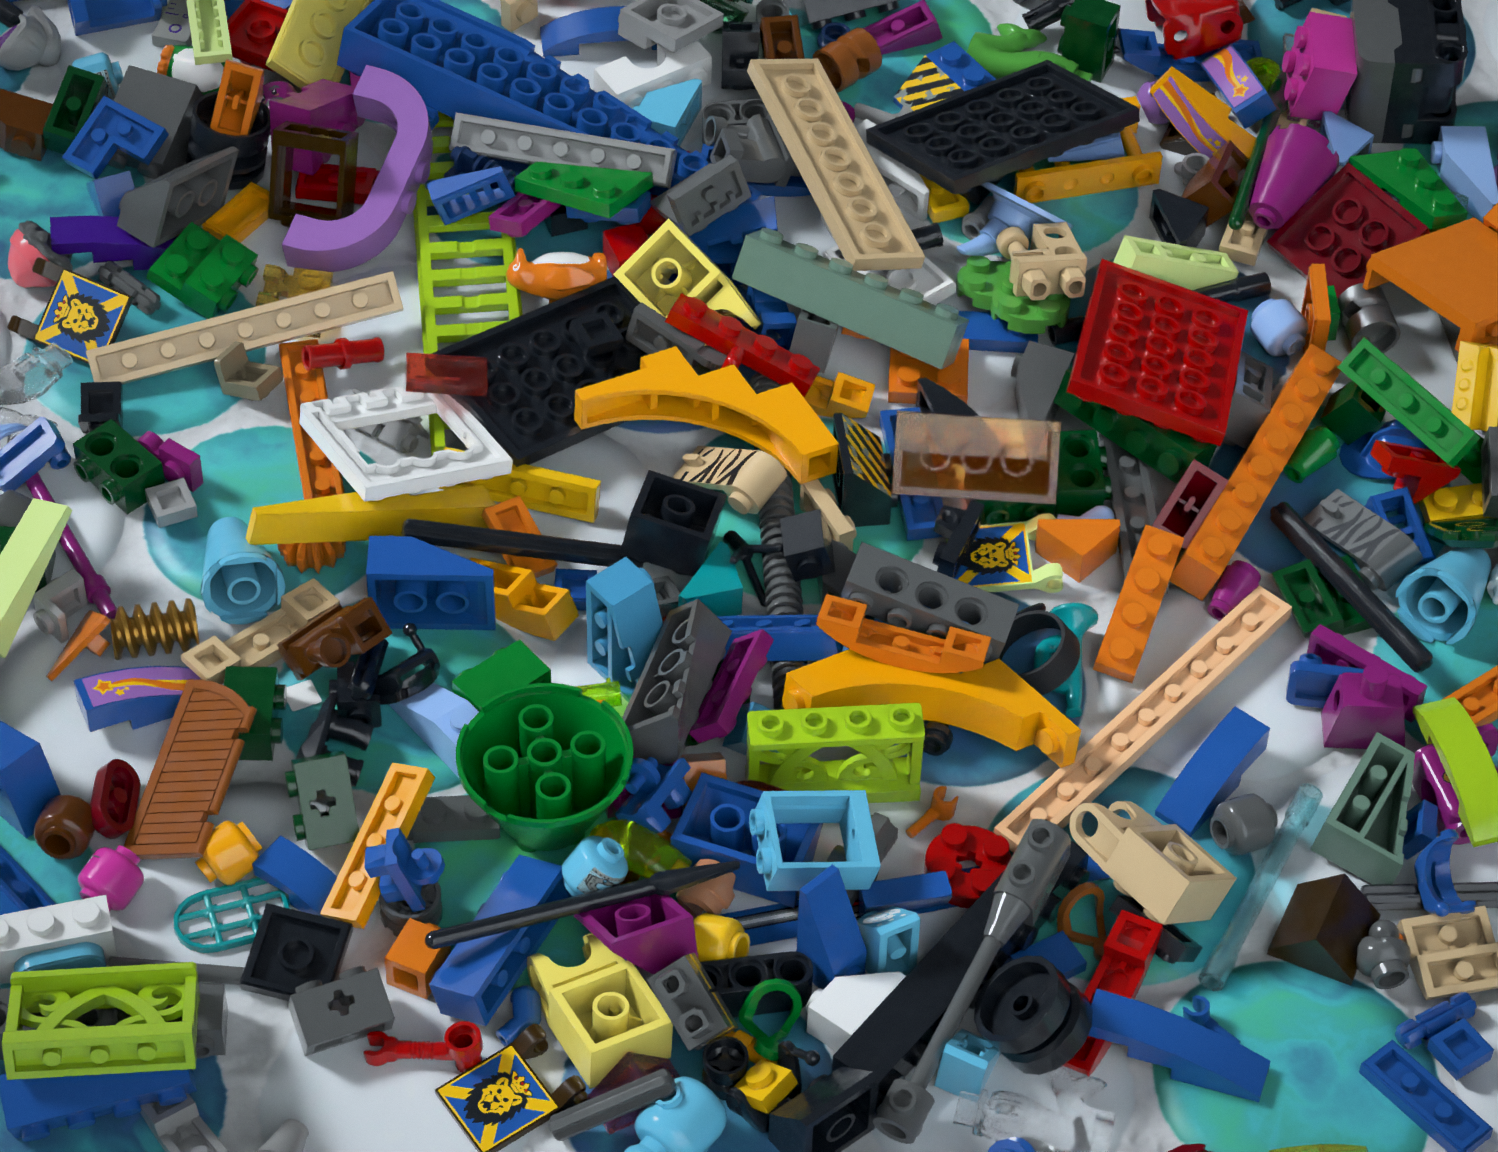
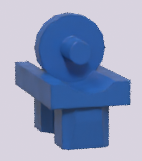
(650, 787)
(403, 869)

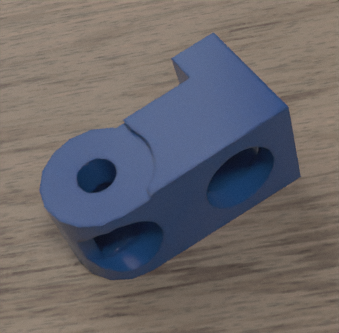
(773, 316)

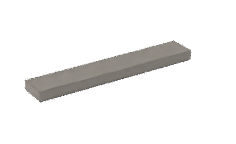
(534, 144)

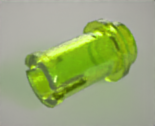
(608, 690)

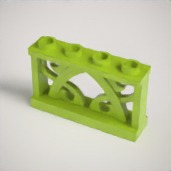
(863, 728)
(133, 1045)

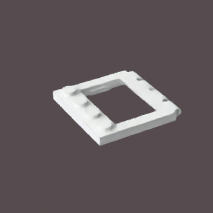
(373, 482)

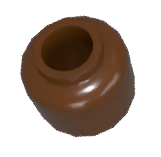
(64, 827)

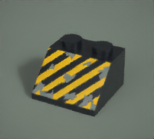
(862, 474)

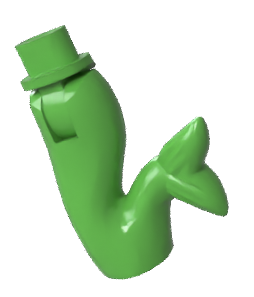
(1003, 53)

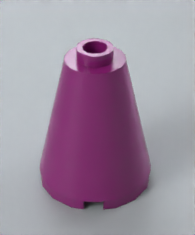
(1290, 174)

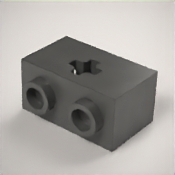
(324, 1029)

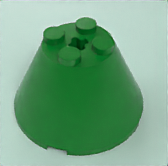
(544, 762)

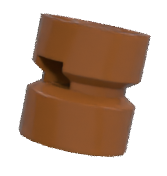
(850, 58)

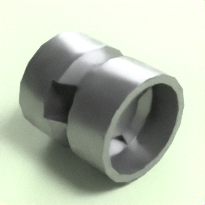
(1368, 316)

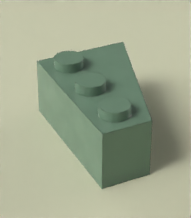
(1370, 815)

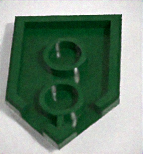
(1464, 533)

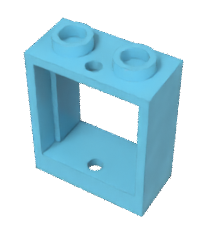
(830, 806)

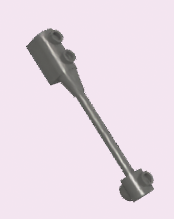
(1015, 901)

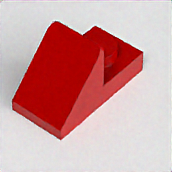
(1414, 468)

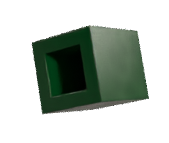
(1352, 413)

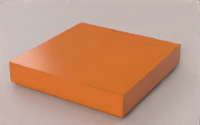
(1316, 307)

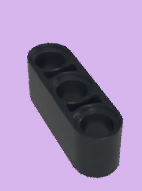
(734, 973)

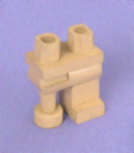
(1048, 266)

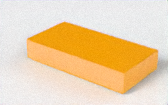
(240, 214)

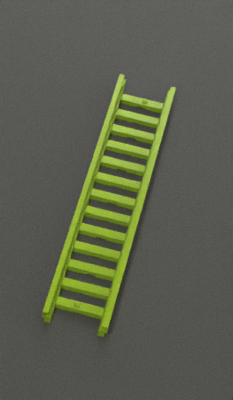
(428, 278)

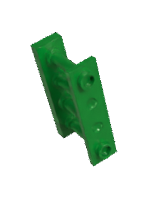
(1415, 408)

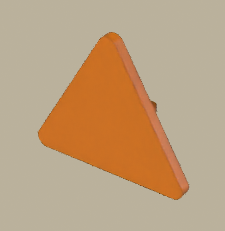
(84, 636)

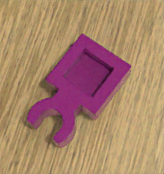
(176, 459)

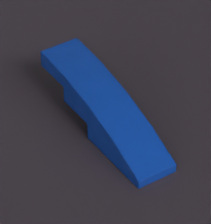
(1171, 1041)

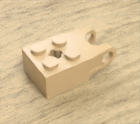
(1153, 863)

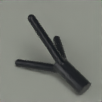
(744, 552)

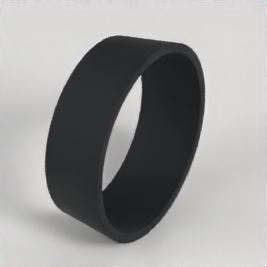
(1061, 664)

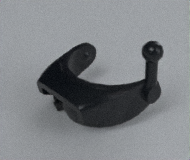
(389, 684)
(787, 1058)

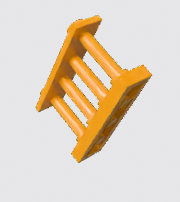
(1093, 176)

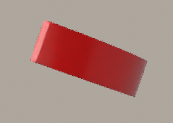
(1120, 972)

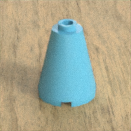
(239, 577)
(1444, 595)

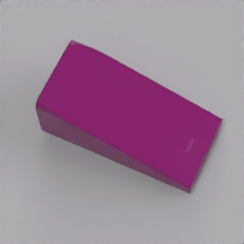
(906, 29)

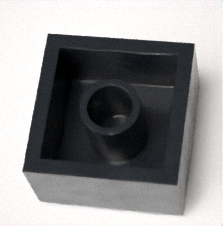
(673, 524)

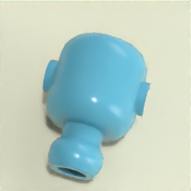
(682, 1121)

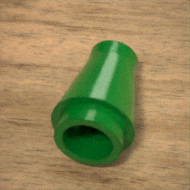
(1314, 451)

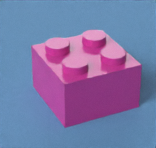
(1320, 66)

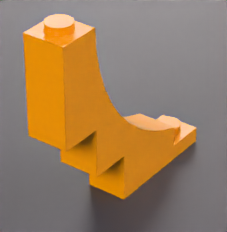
(983, 700)

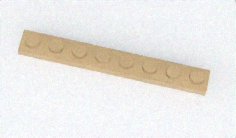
(253, 327)

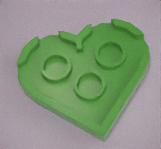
(990, 289)

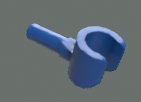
(1202, 1016)

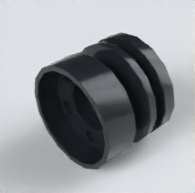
(252, 147)

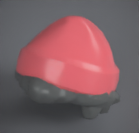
(26, 246)

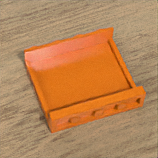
(1450, 273)

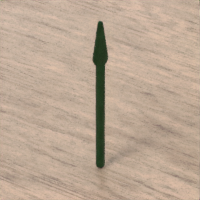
(1250, 176)

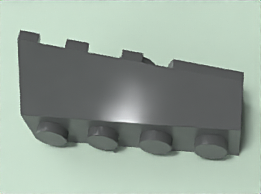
(675, 682)

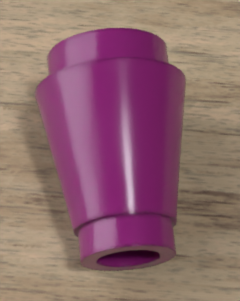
(1233, 586)

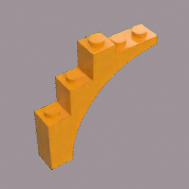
(721, 400)

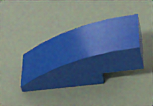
(1213, 771)

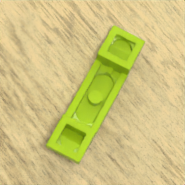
(1466, 764)

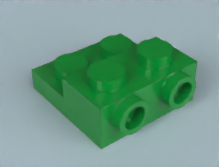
(204, 270)

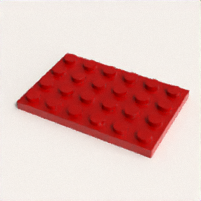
(1159, 352)

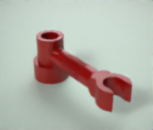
(462, 1045)

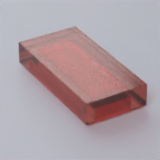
(446, 374)

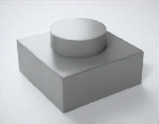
(171, 502)

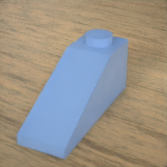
(1467, 166)
(437, 719)

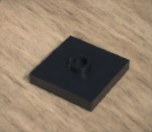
(294, 950)

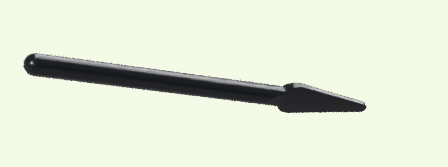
(660, 883)

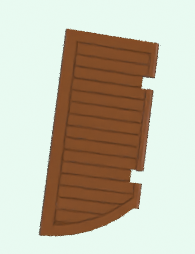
(191, 773)

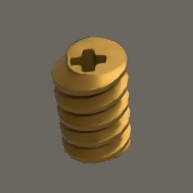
(154, 629)

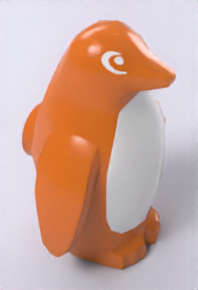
(556, 273)

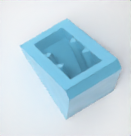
(966, 1063)

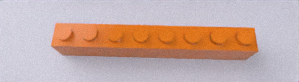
(1256, 473)

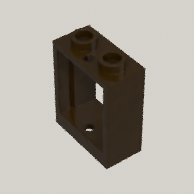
(317, 139)

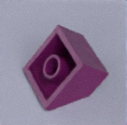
(644, 930)

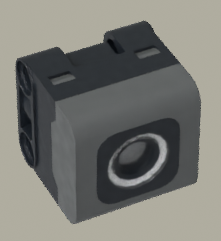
(1406, 68)

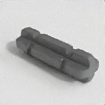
(121, 280)

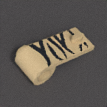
(743, 474)

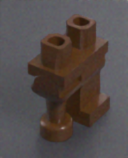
(334, 637)

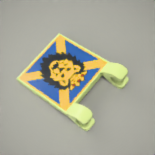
(1003, 562)

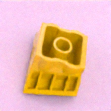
(1476, 385)

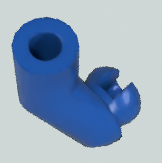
(526, 1012)

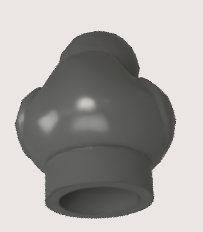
(1384, 955)

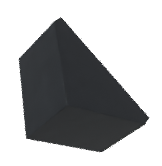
(1178, 218)

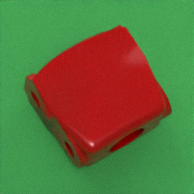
(1207, 24)

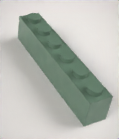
(850, 298)

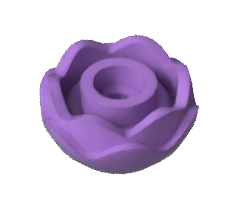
(1151, 108)

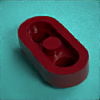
(115, 798)

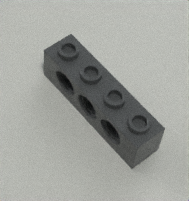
(917, 586)

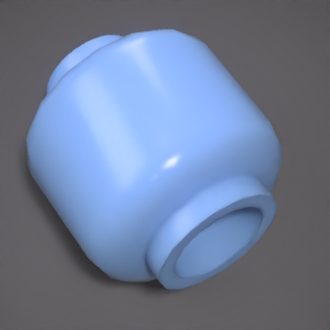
(1279, 327)

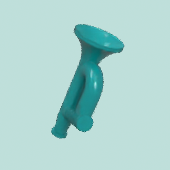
(1078, 619)

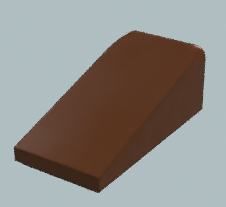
(781, 37)

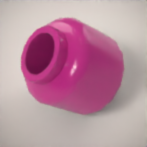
(113, 875)

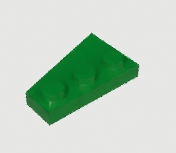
(1414, 183)
(584, 187)

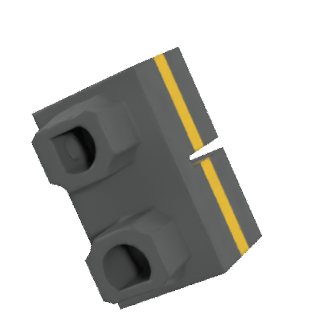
(688, 1003)

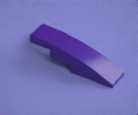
(103, 239)

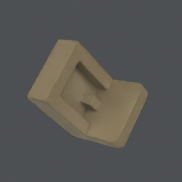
(245, 378)

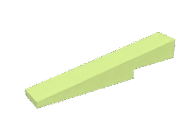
(209, 31)
(25, 562)

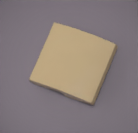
(1452, 953)

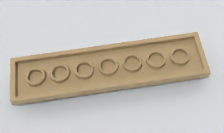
(835, 165)

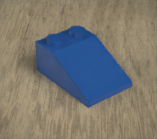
(428, 586)

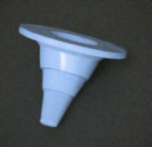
(1006, 212)

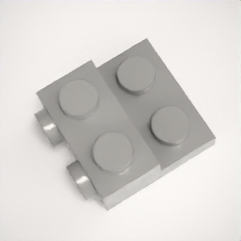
(667, 22)

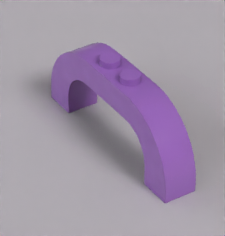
(368, 231)

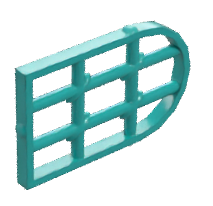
(210, 911)

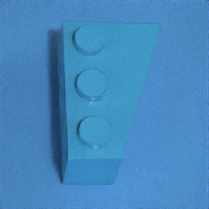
(621, 623)

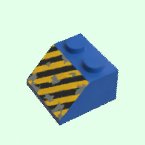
(941, 76)

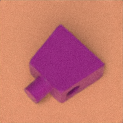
(1362, 707)

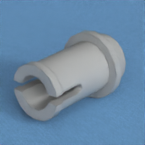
(976, 220)

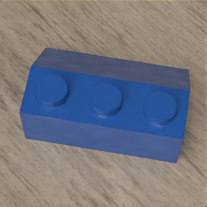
(718, 829)

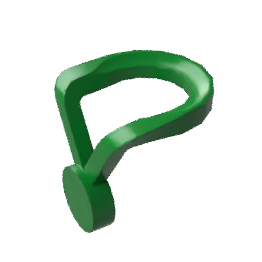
(765, 1045)

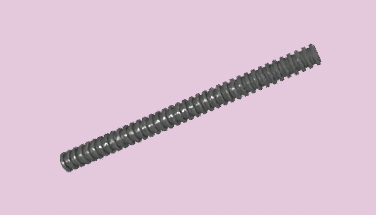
(781, 590)

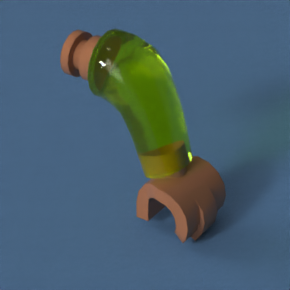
(651, 853)

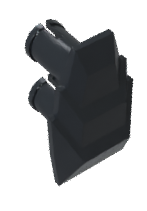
(339, 728)

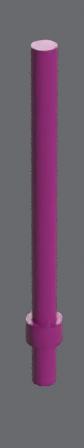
(96, 587)

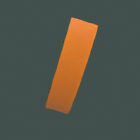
(899, 646)

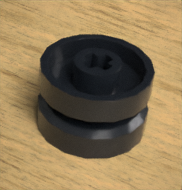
(1033, 1015)

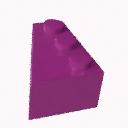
(318, 104)

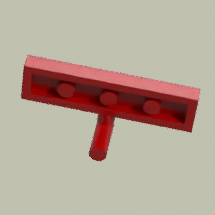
(741, 344)

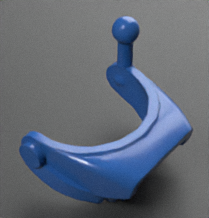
(1435, 878)

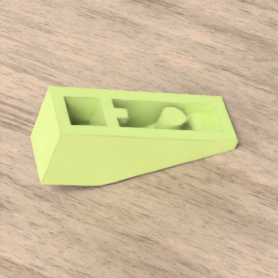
(1176, 263)

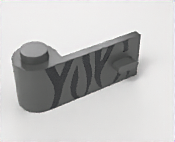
(1377, 545)

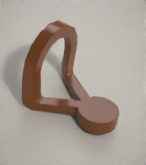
(1064, 922)

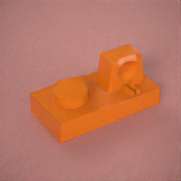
(515, 517)

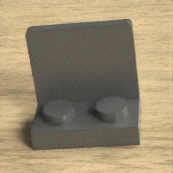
(704, 196)

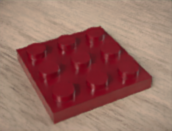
(1343, 229)

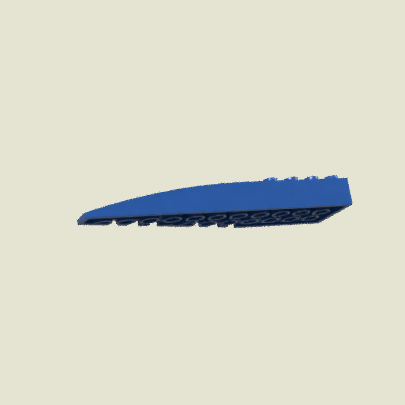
(494, 74)

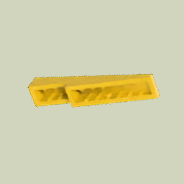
(351, 519)

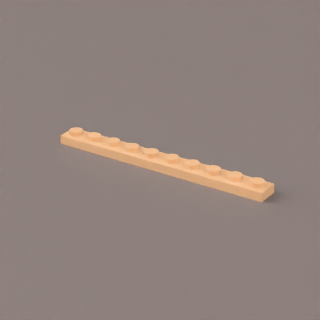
(1150, 714)

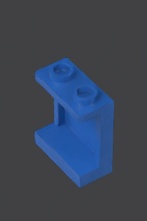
(104, 15)

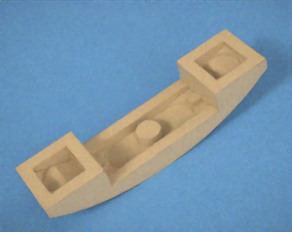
(257, 643)

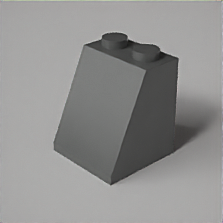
(166, 103)

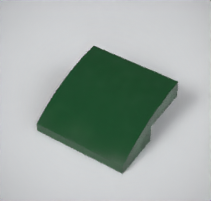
(1316, 600)

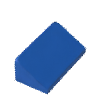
(906, 893)

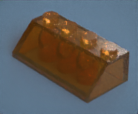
(976, 457)

